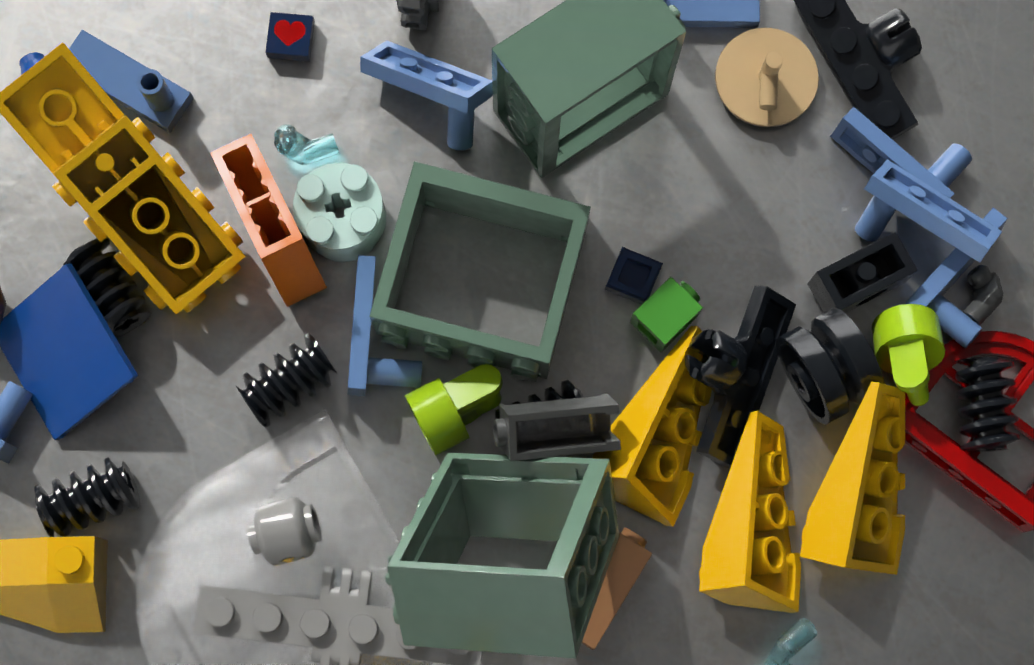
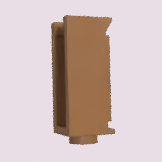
(623, 571)

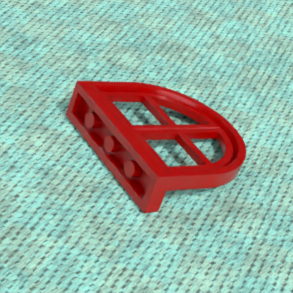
(965, 466)

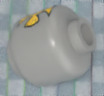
(285, 531)

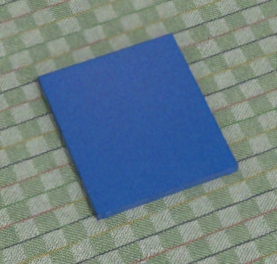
(64, 352)

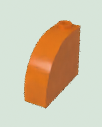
(268, 220)

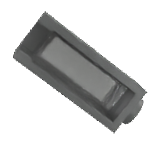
(556, 427)

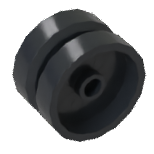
(829, 364)

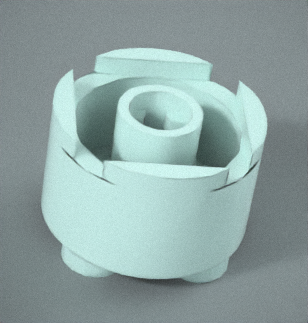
(336, 187)

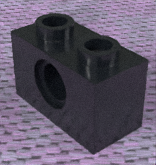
(863, 275)

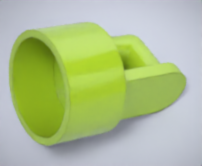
(908, 346)
(448, 407)

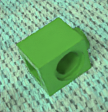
(667, 313)

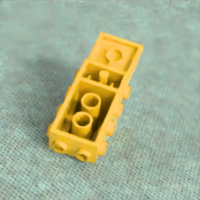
(121, 182)

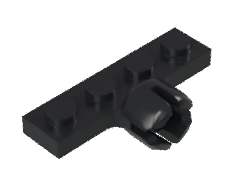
(866, 58)
(738, 370)

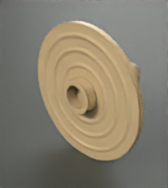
(766, 77)

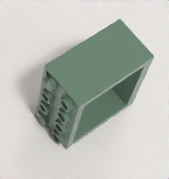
(583, 74)
(493, 204)
(505, 606)

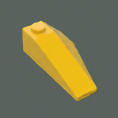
(659, 437)
(856, 507)
(748, 542)
(55, 582)

